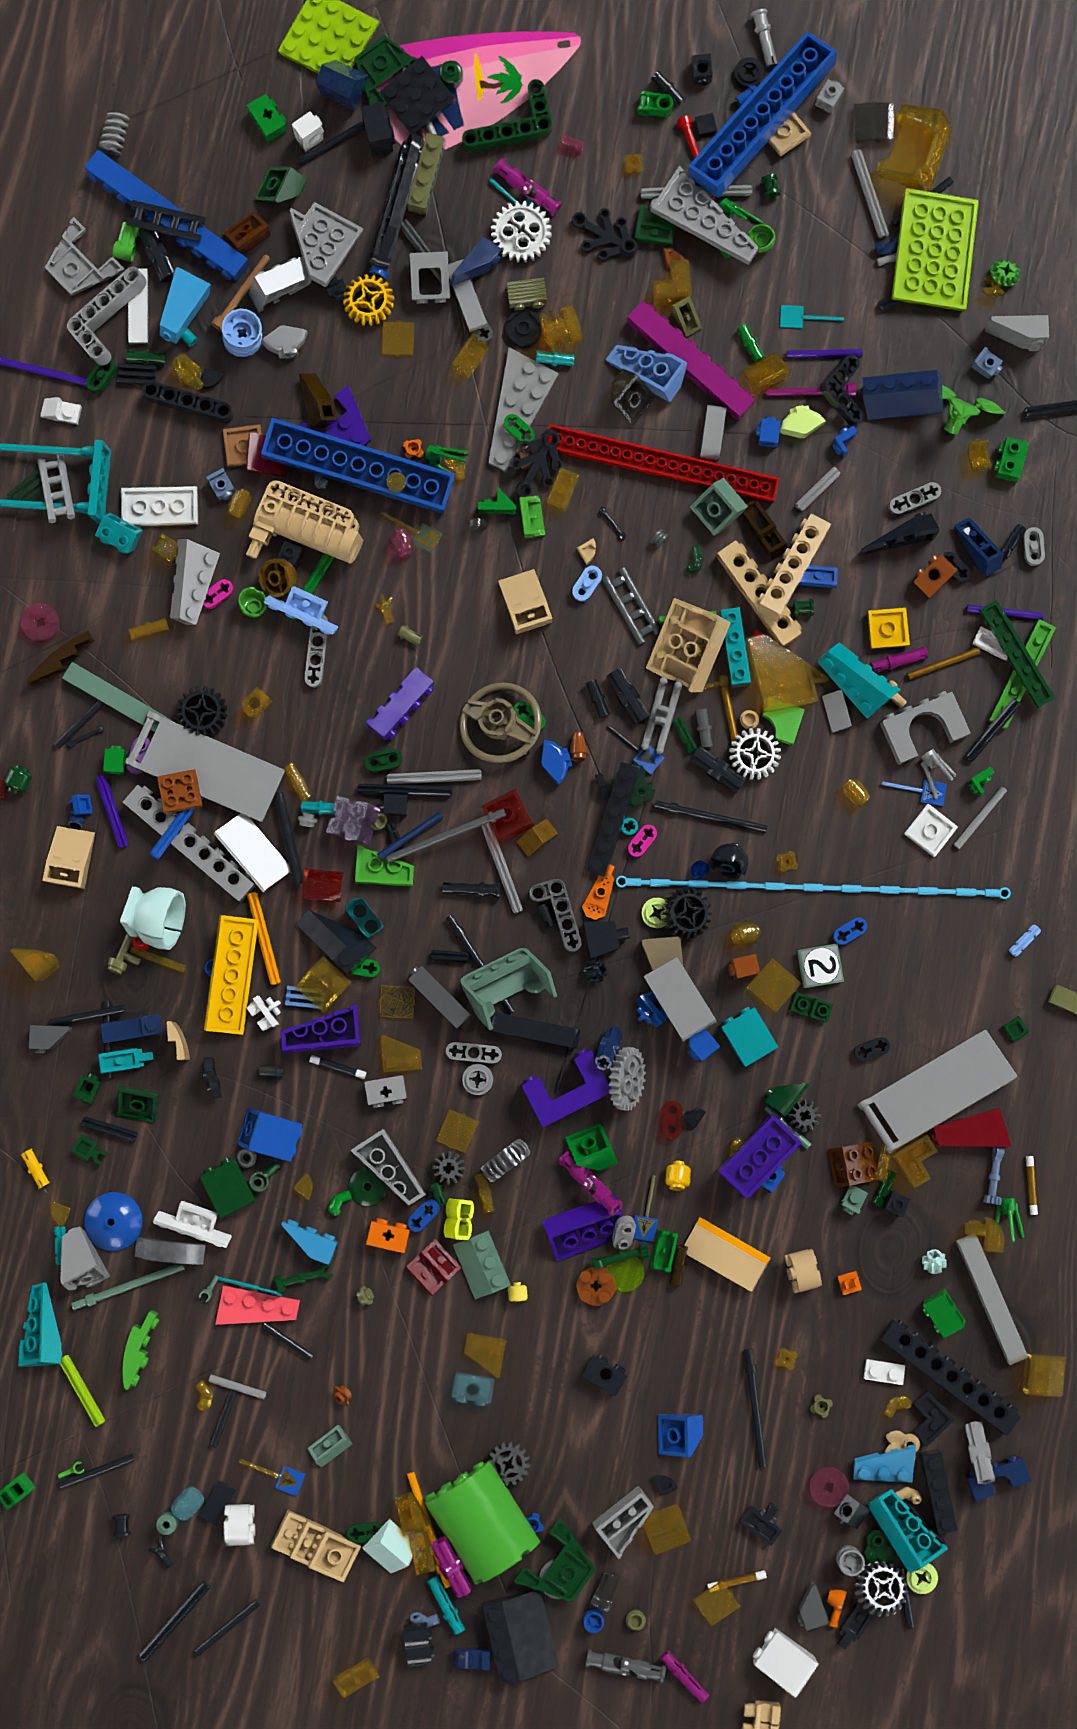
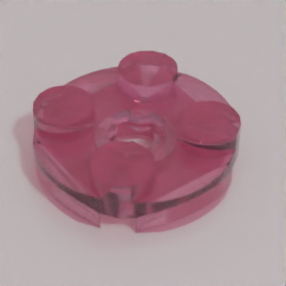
(42, 633)
(830, 1475)

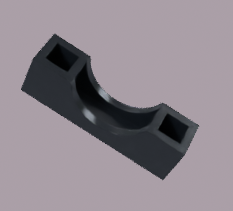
(939, 1492)

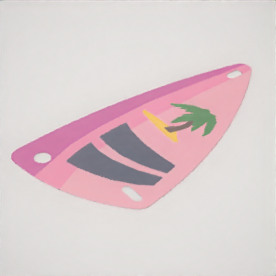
(494, 76)

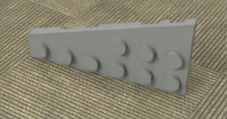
(698, 214)
(523, 394)

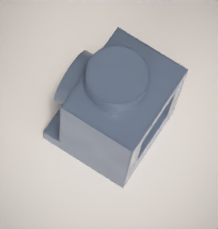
(983, 368)
(218, 477)

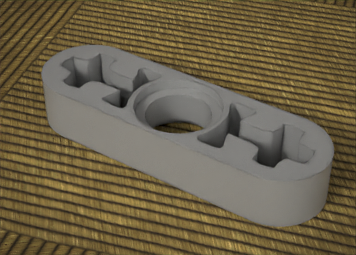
(929, 498)
(459, 1055)

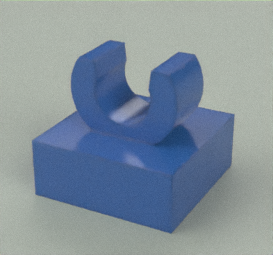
(81, 805)

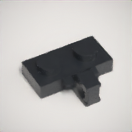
(209, 1071)
(762, 1523)

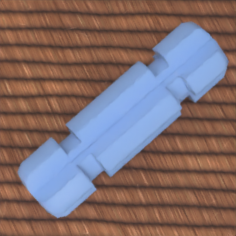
(1024, 940)

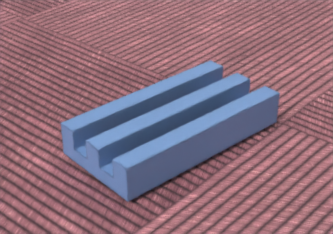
(289, 995)

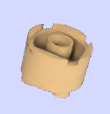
(803, 1270)

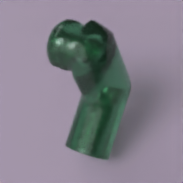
(698, 559)

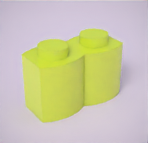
(458, 1222)

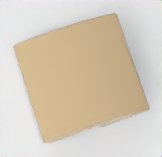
(176, 1035)

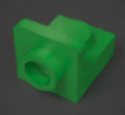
(982, 777)

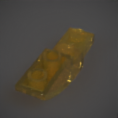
(416, 1526)

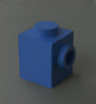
(768, 432)
(775, 1178)

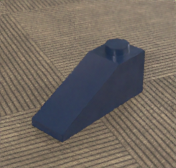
(477, 262)
(979, 546)

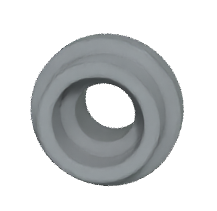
(307, 820)
(240, 1160)

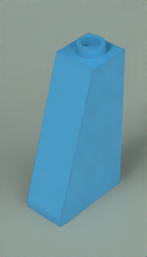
(182, 304)

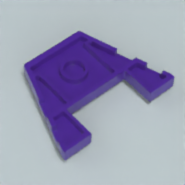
(350, 424)

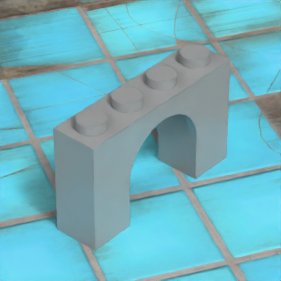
(942, 708)

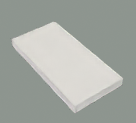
(160, 506)
(253, 851)

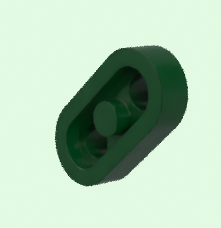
(101, 376)
(382, 758)

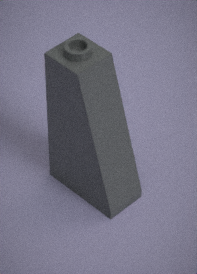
(438, 996)

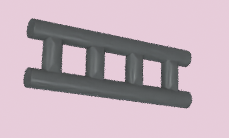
(630, 617)

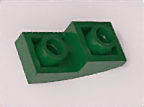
(810, 1007)

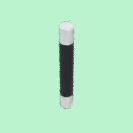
(337, 1066)

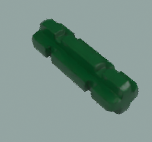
(684, 734)
(884, 1188)

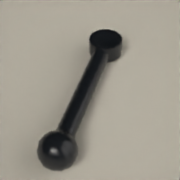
(622, 535)
(71, 743)

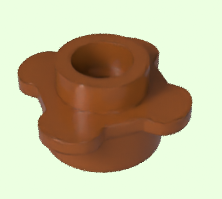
(342, 1395)

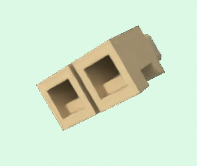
(765, 1715)

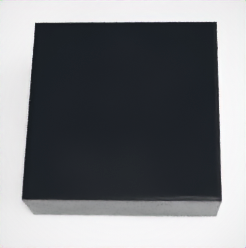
(706, 124)

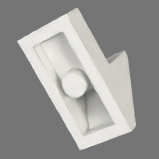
(61, 411)

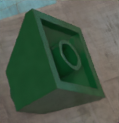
(280, 185)
(784, 1097)

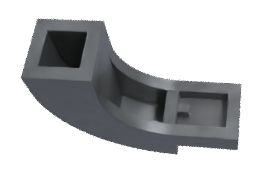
(169, 1251)

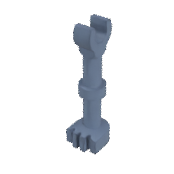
(997, 1155)

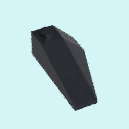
(916, 530)

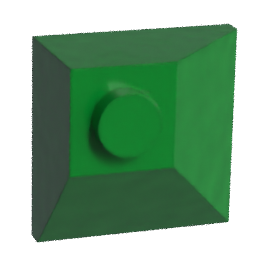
(591, 1148)

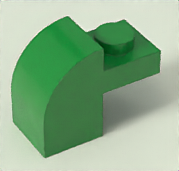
(16, 1490)

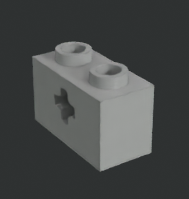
(374, 1089)

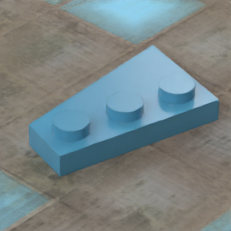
(890, 1466)

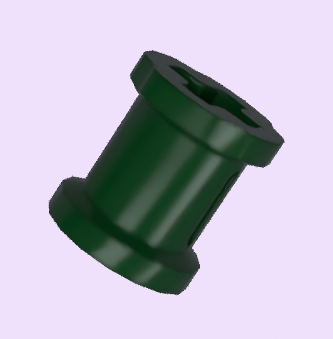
(771, 186)
(809, 604)

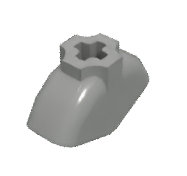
(285, 341)

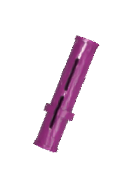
(891, 662)
(677, 1669)

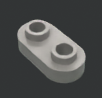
(1034, 547)
(623, 1232)

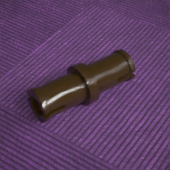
(679, 1265)

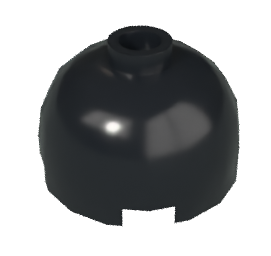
(730, 859)

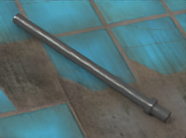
(491, 817)

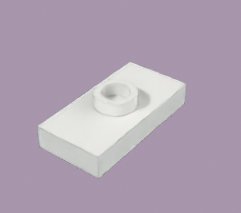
(986, 640)

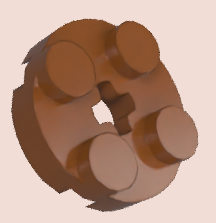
(588, 1293)

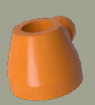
(836, 1600)

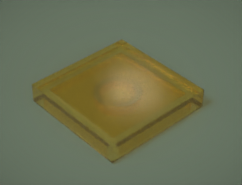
(774, 985)

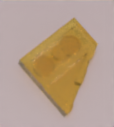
(399, 1056)
(486, 1351)

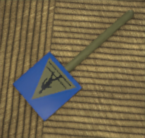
(645, 1225)

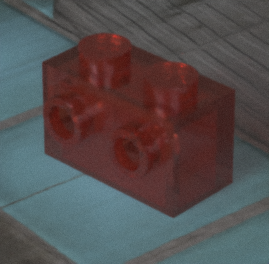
(322, 885)

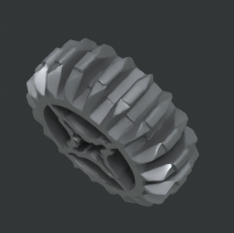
(505, 1160)
(892, 1578)

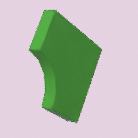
(785, 723)

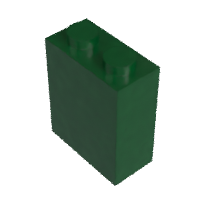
(227, 1187)

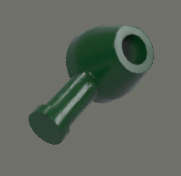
(263, 1177)

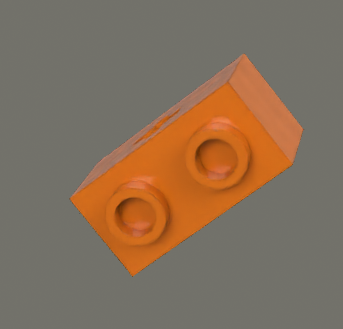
(397, 1243)

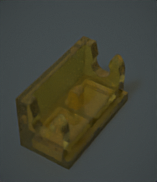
(470, 356)
(356, 1677)

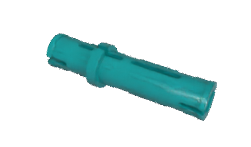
(444, 1602)

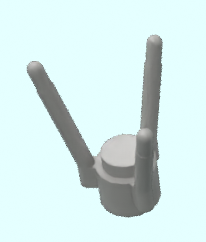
(932, 759)

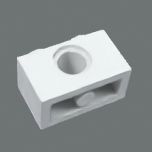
(308, 131)

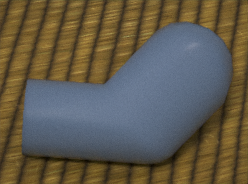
(321, 482)
(419, 1618)

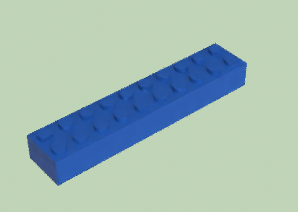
(762, 114)
(356, 465)

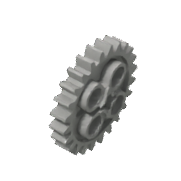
(627, 1078)

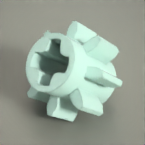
(934, 1261)

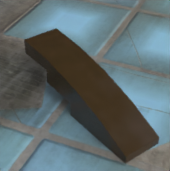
(54, 663)

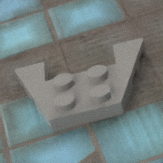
(73, 269)

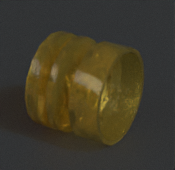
(561, 328)

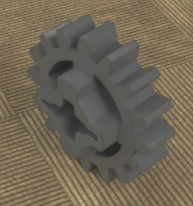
(516, 1468)

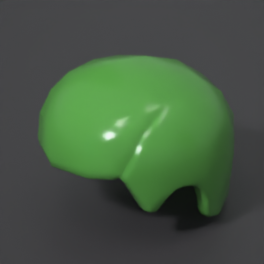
(763, 237)
(252, 602)

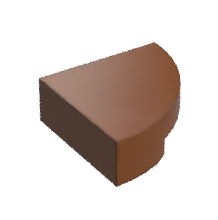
(671, 255)

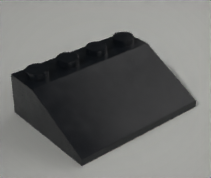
(520, 1636)

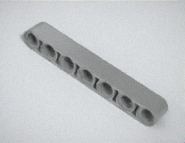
(991, 1299)

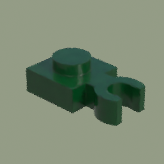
(86, 1149)

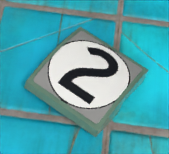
(820, 965)

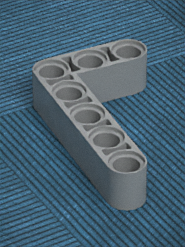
(104, 312)

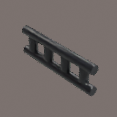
(155, 225)

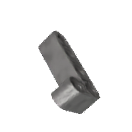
(560, 916)

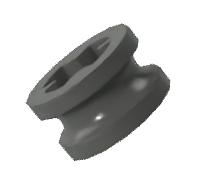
(659, 538)

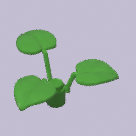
(965, 410)

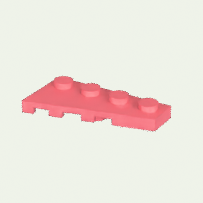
(250, 1306)

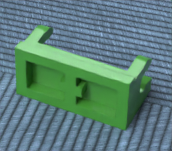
(532, 516)

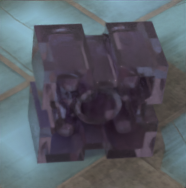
(353, 820)

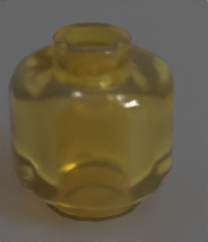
(745, 933)

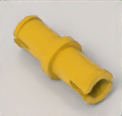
(35, 1168)

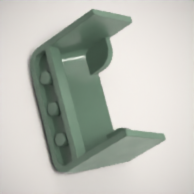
(504, 978)

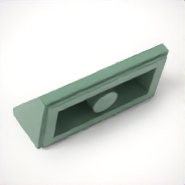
(329, 1446)

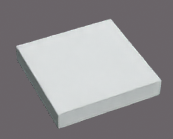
(931, 830)

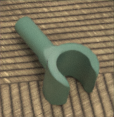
(209, 1289)

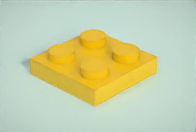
(888, 628)

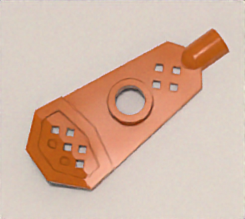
(596, 900)

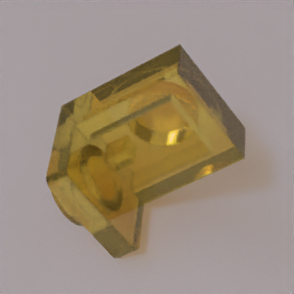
(979, 455)

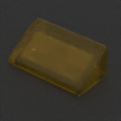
(563, 489)

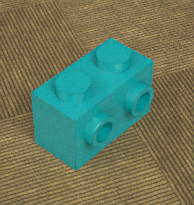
(118, 533)

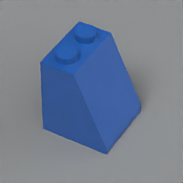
(269, 1134)

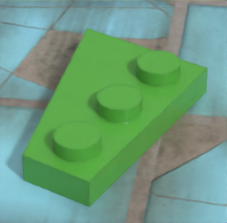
(381, 872)

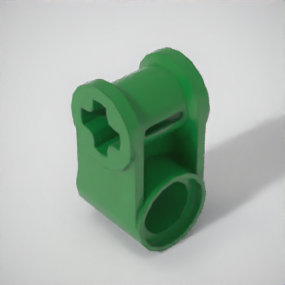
(653, 107)

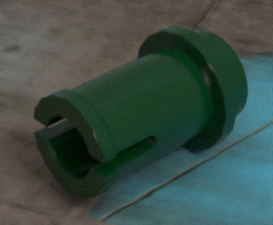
(437, 1192)

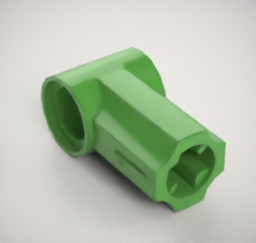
(125, 246)

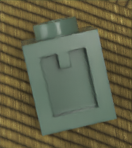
(853, 1200)

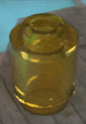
(239, 503)
(856, 792)

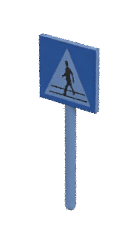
(927, 795)

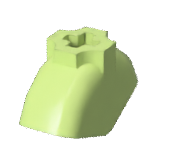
(801, 422)

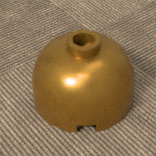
(277, 577)

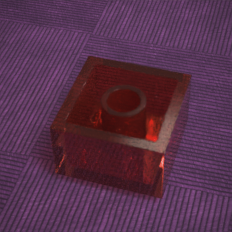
(516, 819)

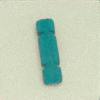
(59, 1232)

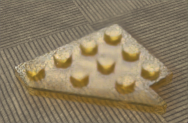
(782, 676)

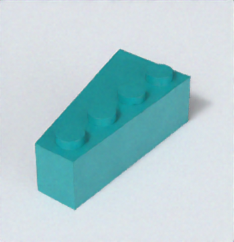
(857, 680)

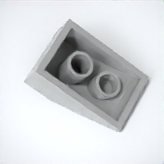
(1021, 331)

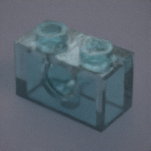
(484, 1384)

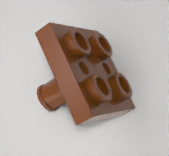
(181, 797)

